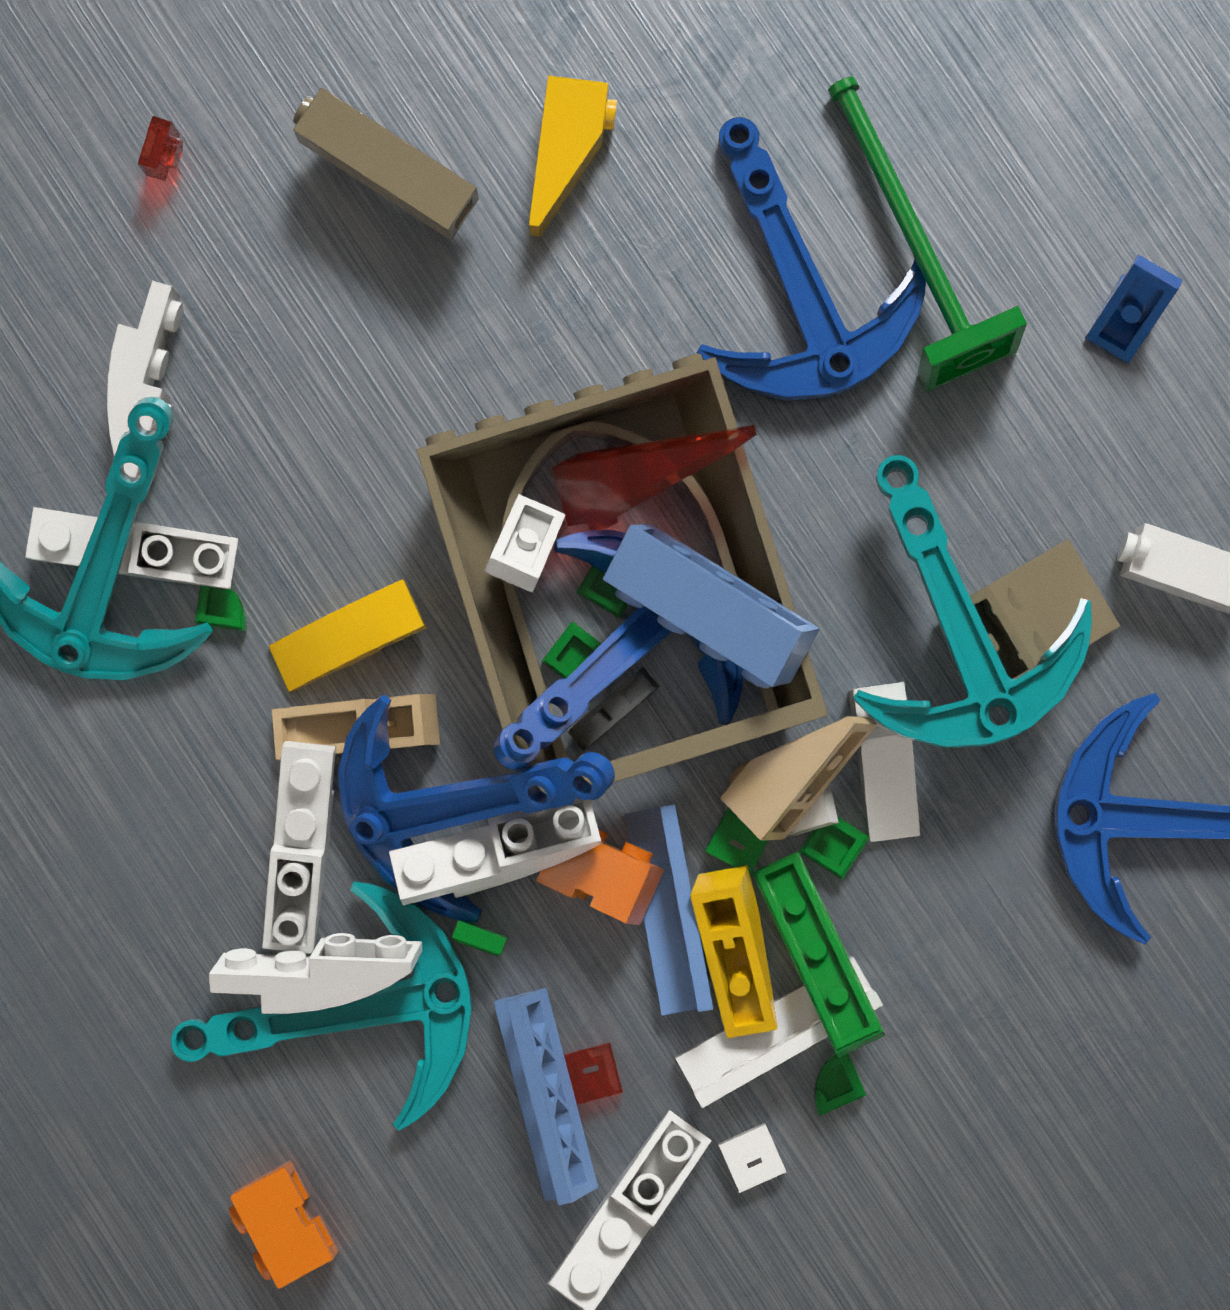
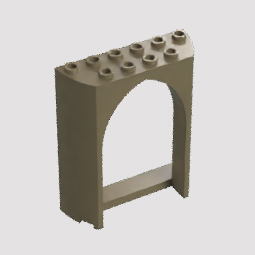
(482, 473)

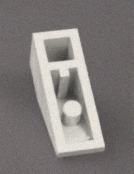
(887, 774)

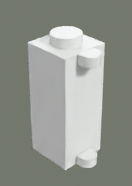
(1177, 566)

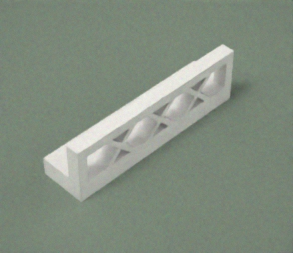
(727, 1063)

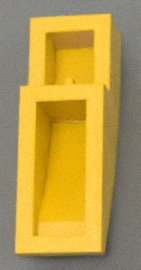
(347, 635)

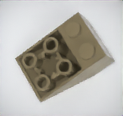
(1035, 604)

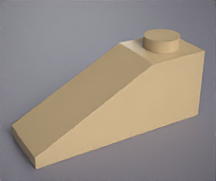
(783, 784)

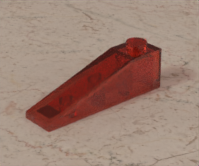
(611, 481)

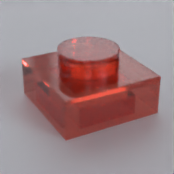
(160, 149)

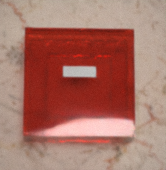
(593, 1072)

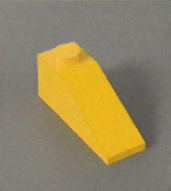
(569, 140)
(735, 950)

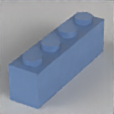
(710, 605)

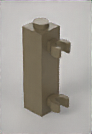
(384, 162)

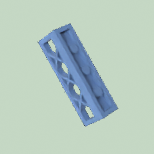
(670, 915)
(546, 1096)

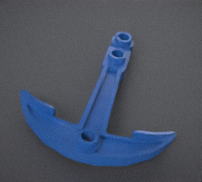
(822, 330)
(605, 665)
(1110, 816)
(388, 820)

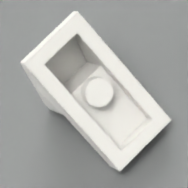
(525, 543)

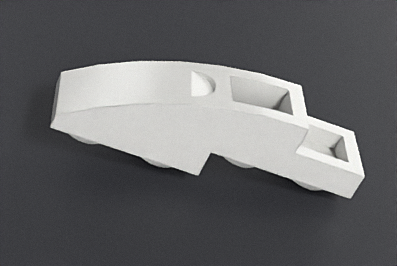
(140, 359)
(150, 553)
(299, 847)
(494, 854)
(332, 976)
(629, 1211)

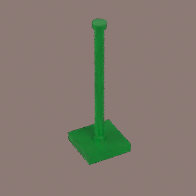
(969, 345)

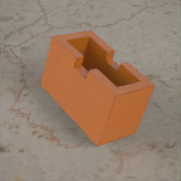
(615, 877)
(280, 1227)

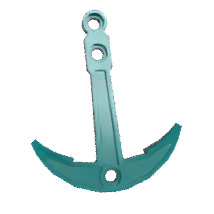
(82, 619)
(975, 658)
(405, 1000)

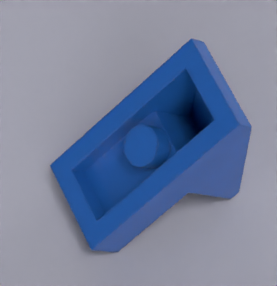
(1133, 308)

